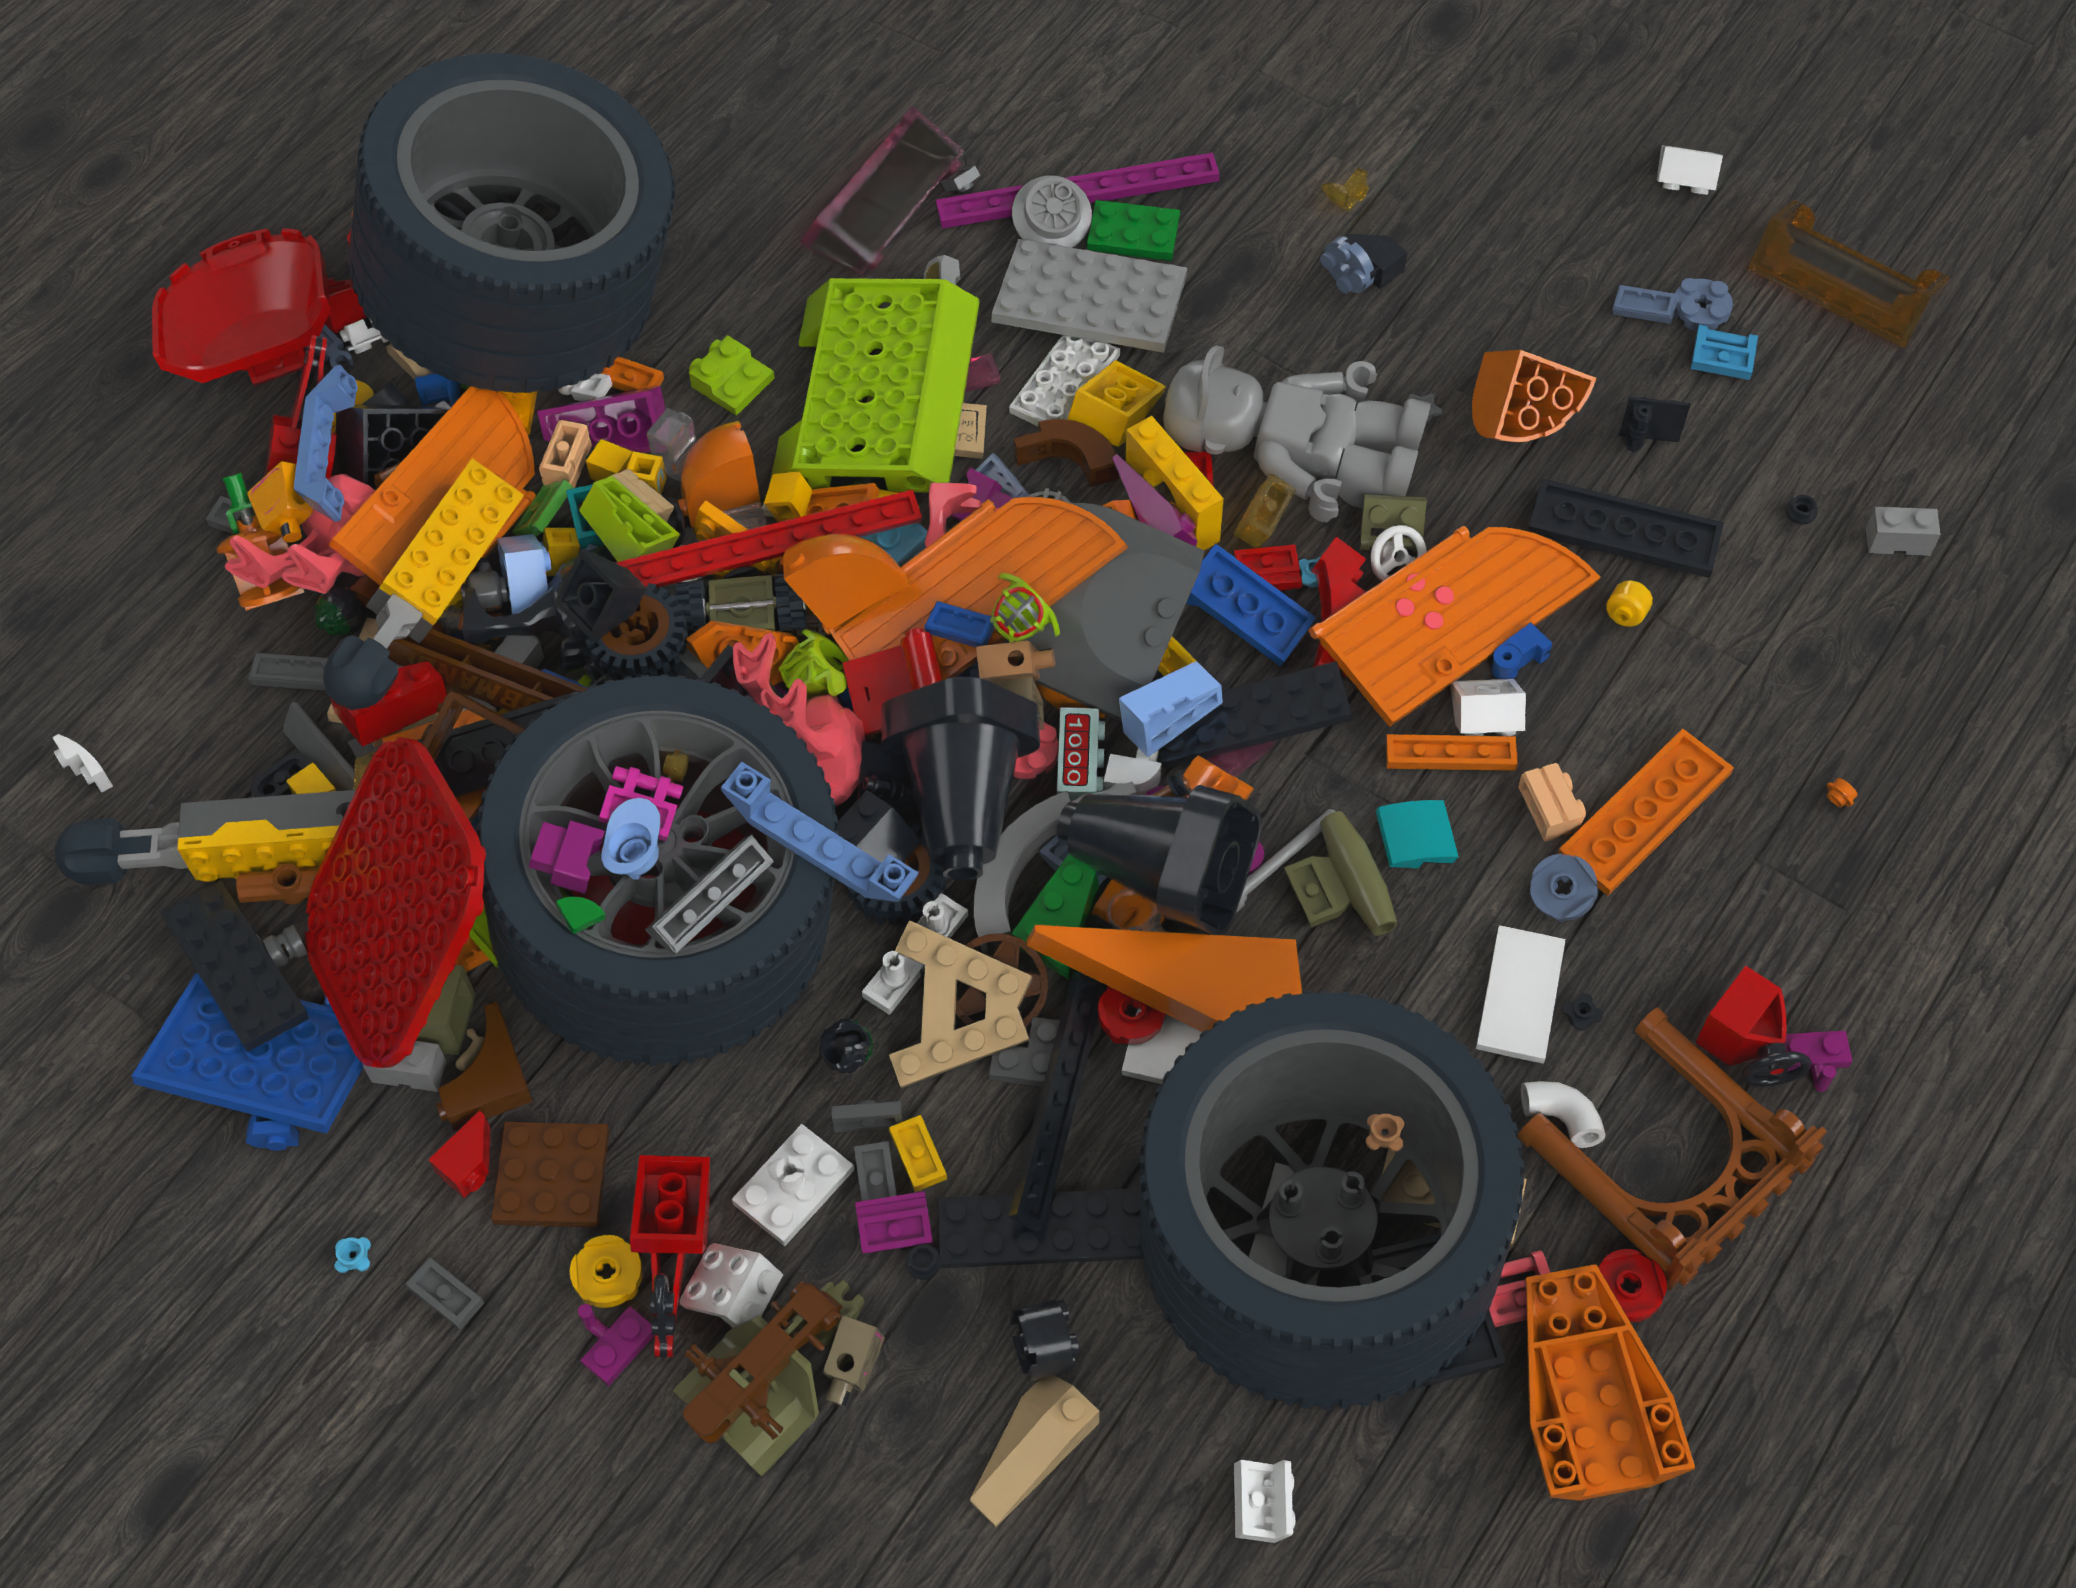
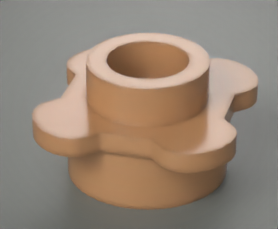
(1387, 1122)

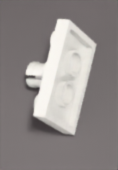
(793, 1184)

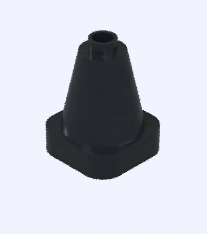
(961, 763)
(1169, 849)

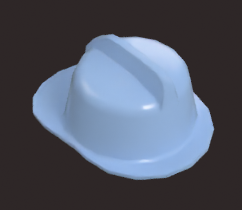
(632, 838)

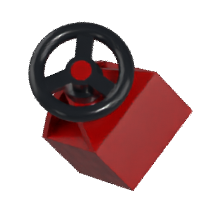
(1751, 1025)

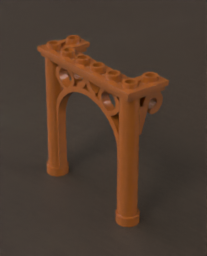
(1776, 1137)

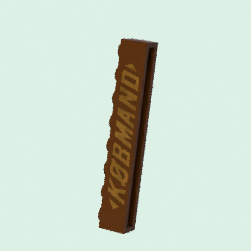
(481, 671)

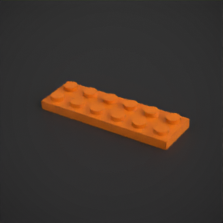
(1647, 809)

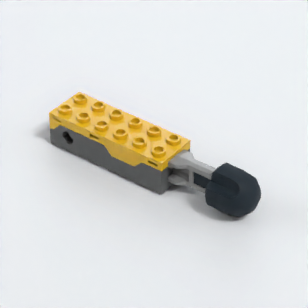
(422, 584)
(210, 839)

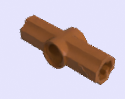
(271, 884)

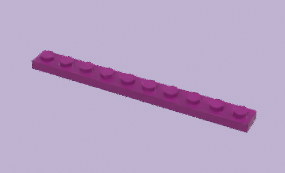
(1097, 186)

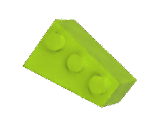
(625, 521)

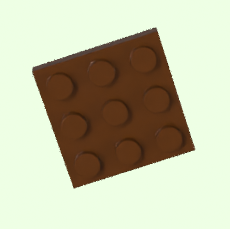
(551, 1174)

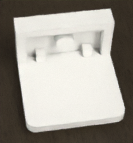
(731, 1284)

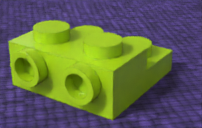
(729, 375)

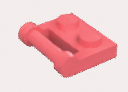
(1510, 1299)

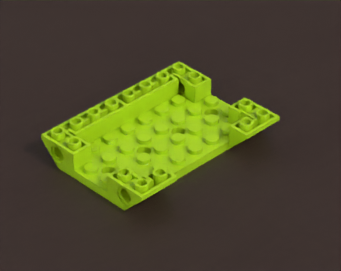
(914, 382)

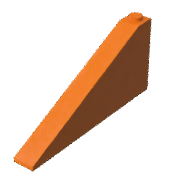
(1178, 973)

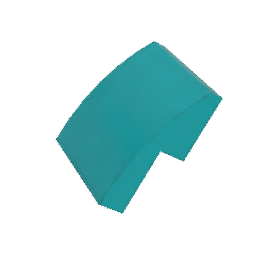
(1416, 833)

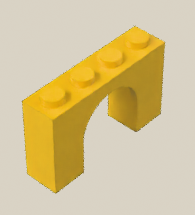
(1161, 460)

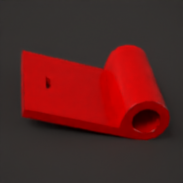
(890, 675)

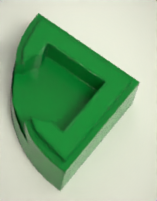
(579, 913)

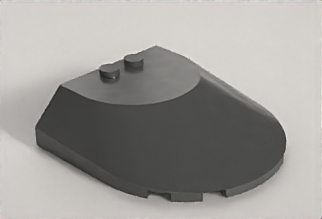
(1120, 616)

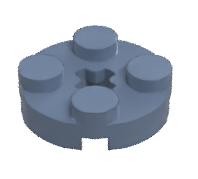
(1348, 265)
(1712, 293)
(1562, 906)

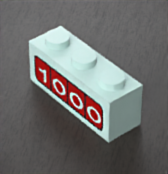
(1079, 752)

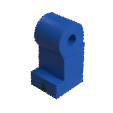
(1520, 650)

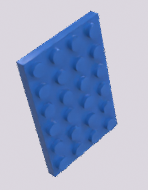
(289, 1079)

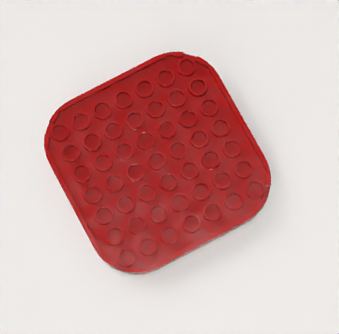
(394, 902)

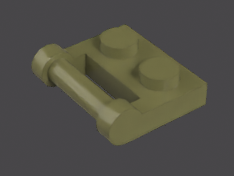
(1390, 511)

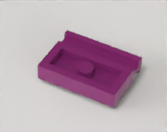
(893, 1222)

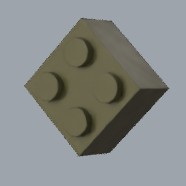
(450, 1013)

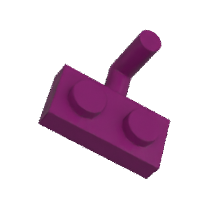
(1826, 1052)
(616, 1344)

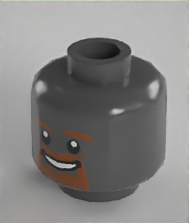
(489, 589)

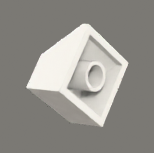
(1688, 168)
(1488, 706)

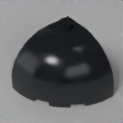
(380, 436)

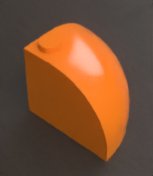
(1525, 396)
(719, 471)
(840, 575)

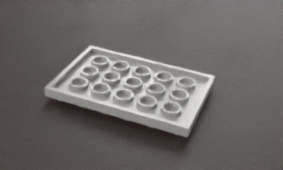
(1090, 295)

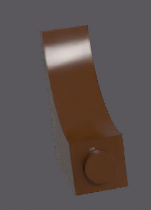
(491, 1082)

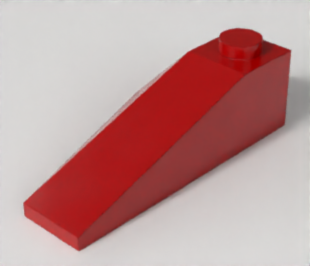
(343, 304)

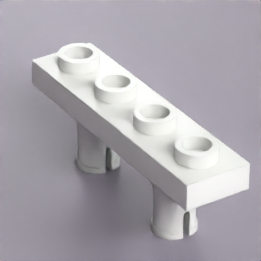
(900, 972)

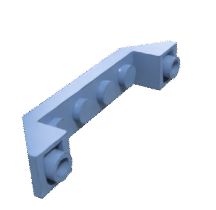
(331, 395)
(812, 841)

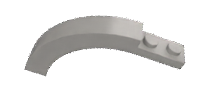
(1015, 849)

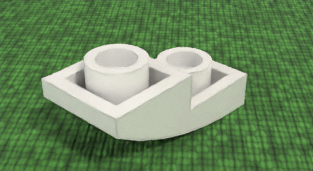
(81, 761)

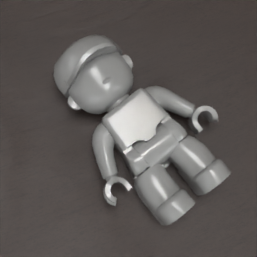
(1303, 431)

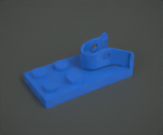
(1249, 605)

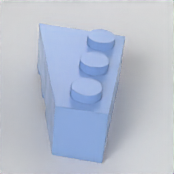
(524, 568)
(1168, 706)

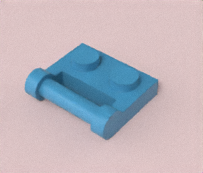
(1724, 353)

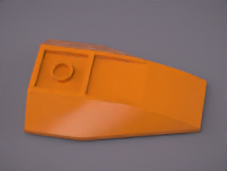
(1594, 1392)

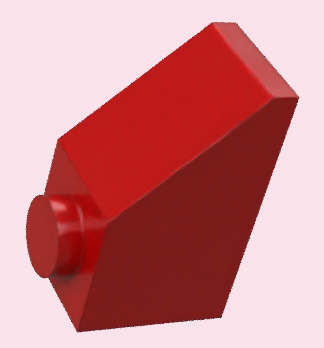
(465, 1157)

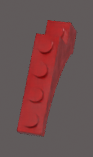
(1336, 579)

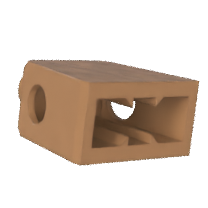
(1000, 661)

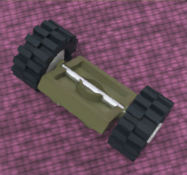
(742, 602)

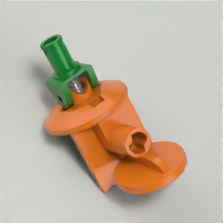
(269, 542)

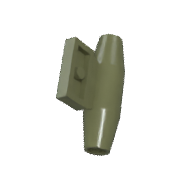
(1344, 878)

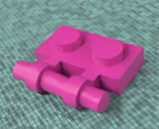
(632, 779)

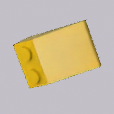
(1115, 401)

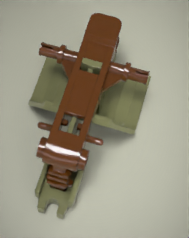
(756, 1383)

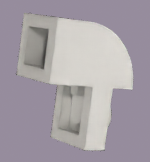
(1141, 770)

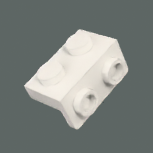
(1263, 1500)

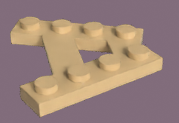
(941, 1045)

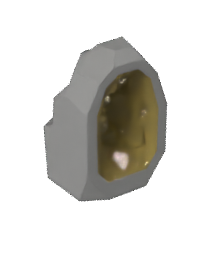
(943, 268)

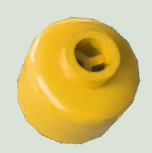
(1629, 603)

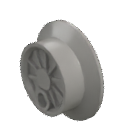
(1052, 211)

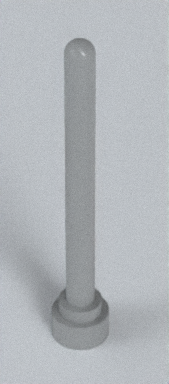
(1282, 856)

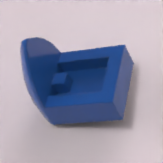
(436, 388)
(270, 1134)

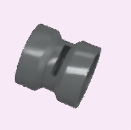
(292, 942)

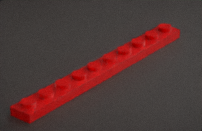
(772, 540)

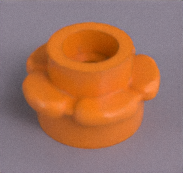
(1841, 793)

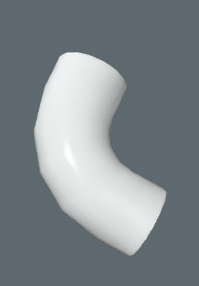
(1569, 1106)

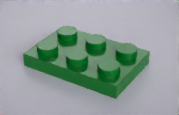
(1133, 230)

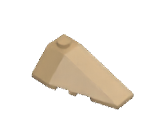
(1038, 1437)

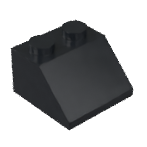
(878, 829)

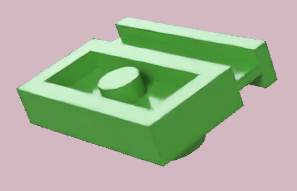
(542, 508)

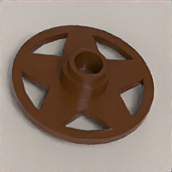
(1008, 953)

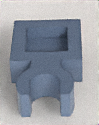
(334, 349)

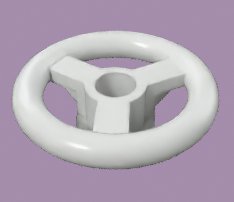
(1385, 551)

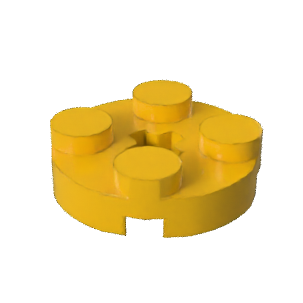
(620, 1286)

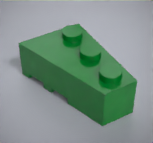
(1063, 902)

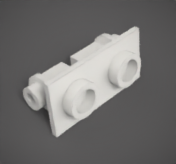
(360, 336)

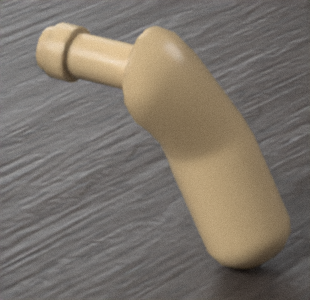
(471, 1053)

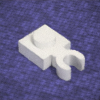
(593, 388)

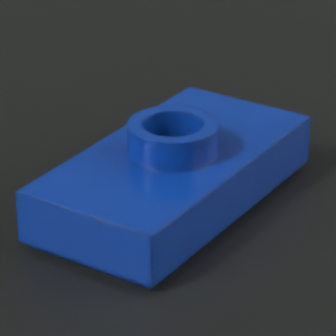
(959, 625)

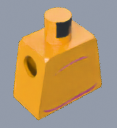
(278, 504)

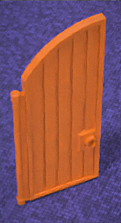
(475, 427)
(1029, 537)
(1498, 588)

